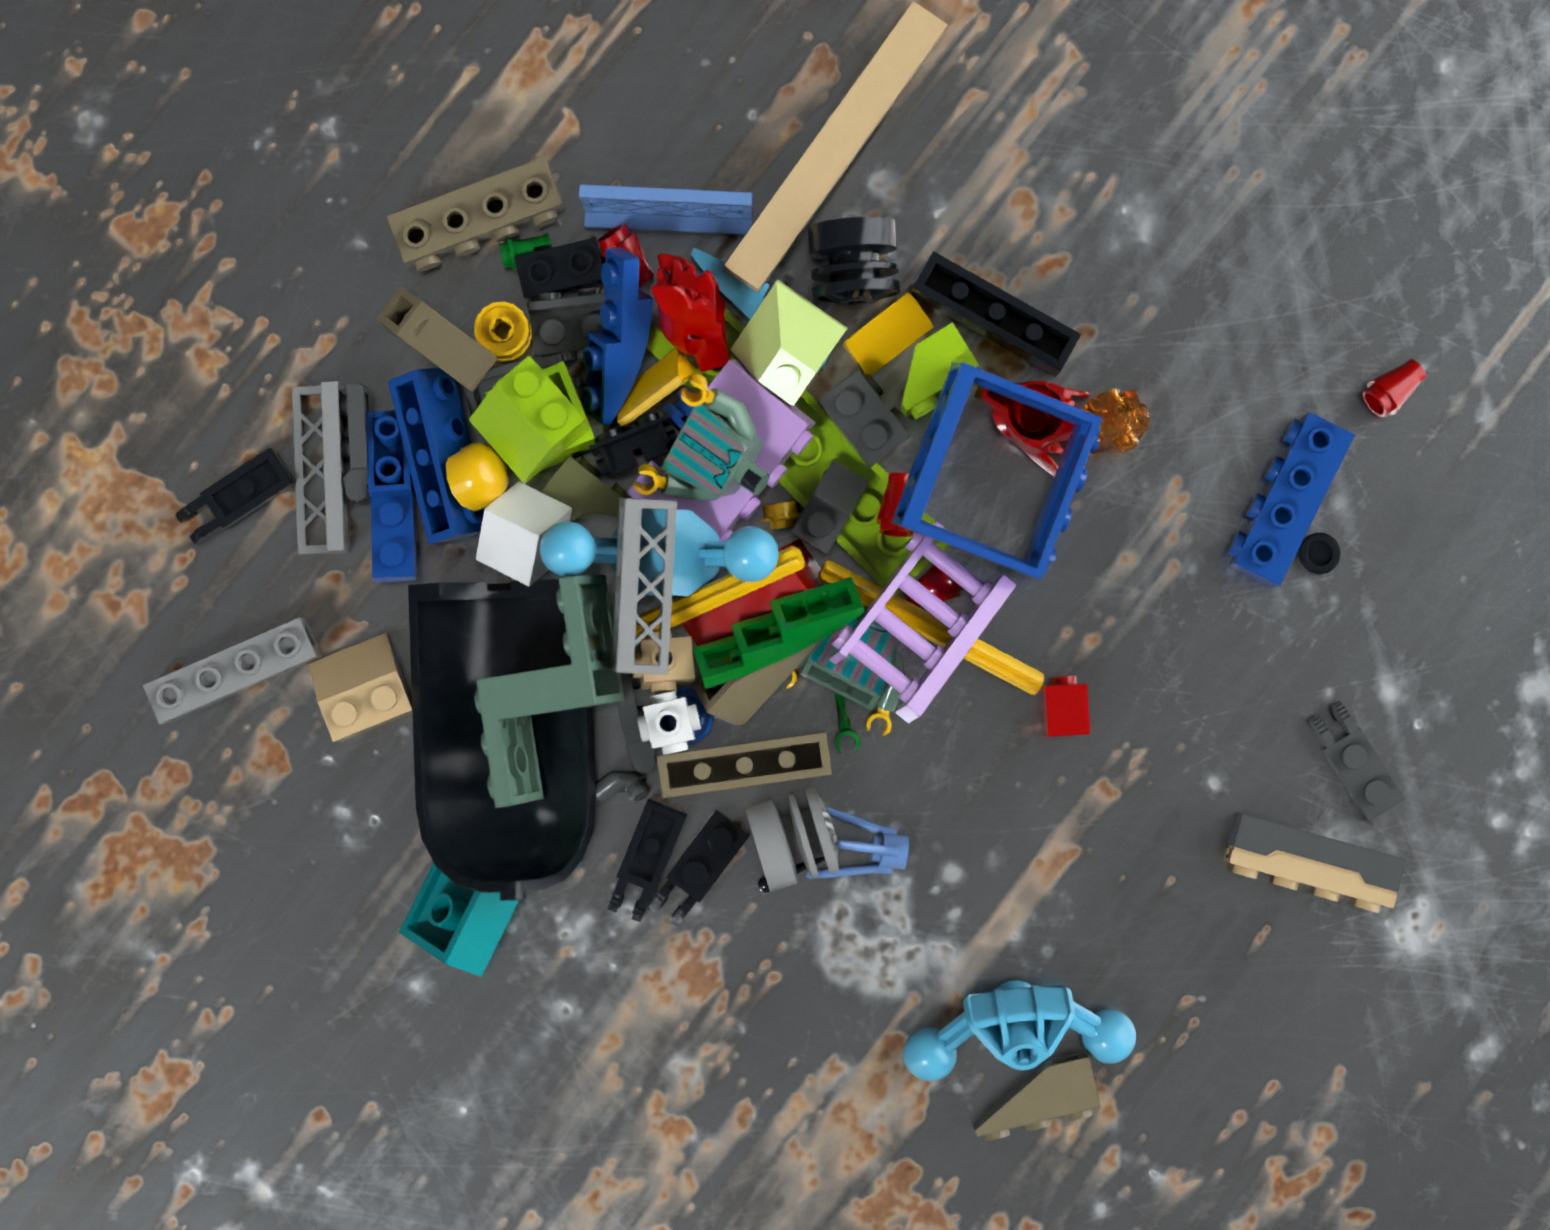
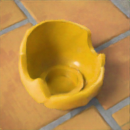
(476, 476)

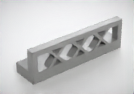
(334, 469)
(626, 586)

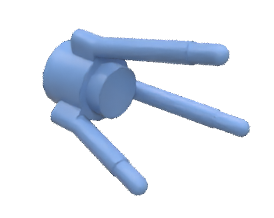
(888, 850)

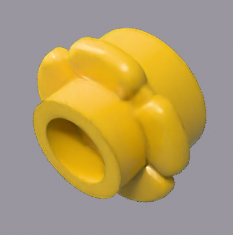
(781, 514)

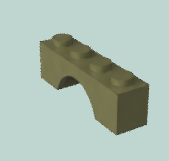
(580, 488)

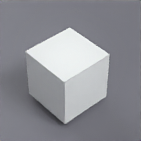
(514, 532)

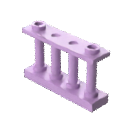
(939, 660)

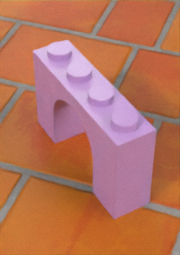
(779, 427)

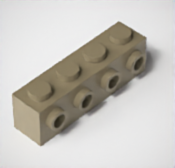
(476, 214)

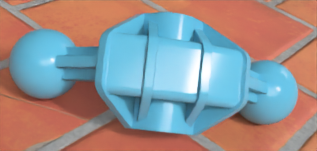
(698, 552)
(1021, 1029)

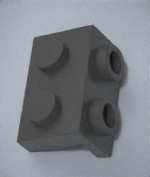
(865, 418)

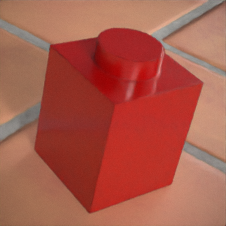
(1065, 707)

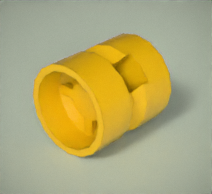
(504, 331)

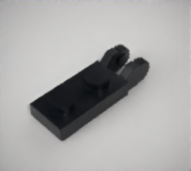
(238, 494)
(648, 854)
(702, 864)

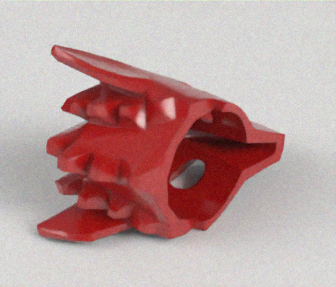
(691, 311)
(1030, 428)

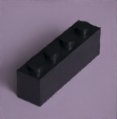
(995, 314)

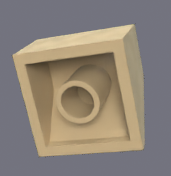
(360, 688)

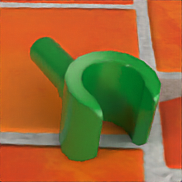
(844, 723)

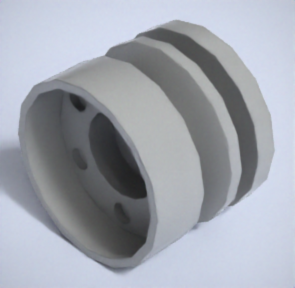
(793, 838)

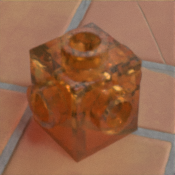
(1123, 419)

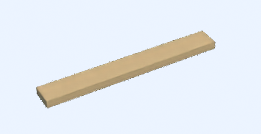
(835, 147)

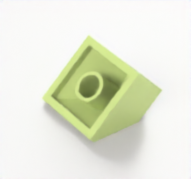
(787, 342)

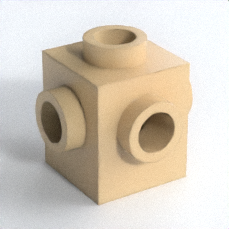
(680, 665)

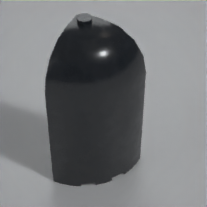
(479, 634)

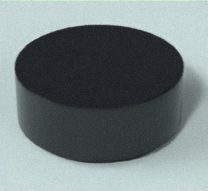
(1318, 554)

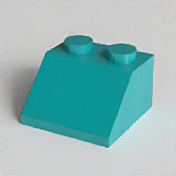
(457, 922)

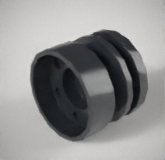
(854, 262)

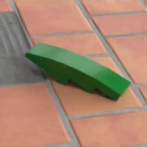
(769, 638)

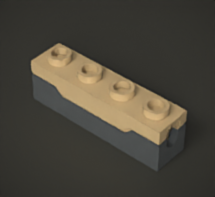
(1314, 860)

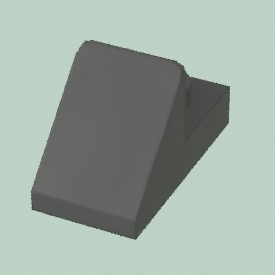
(829, 507)

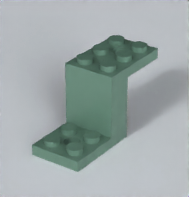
(511, 699)

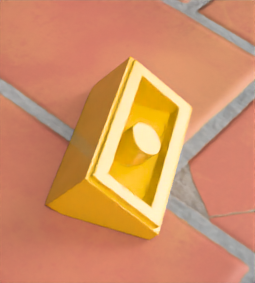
(888, 334)
(655, 385)

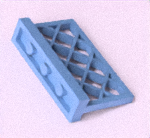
(667, 210)

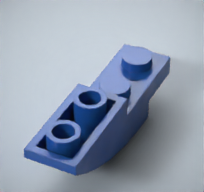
(618, 349)
(392, 501)

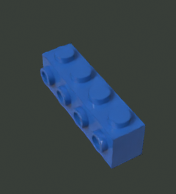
(431, 432)
(1290, 500)

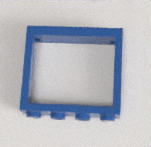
(936, 441)

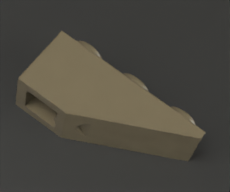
(436, 338)
(743, 696)
(1049, 1092)

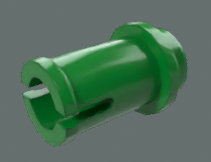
(520, 247)

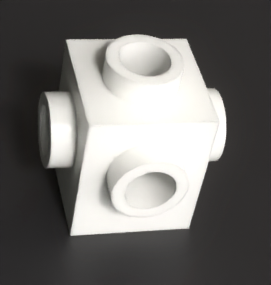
(686, 718)

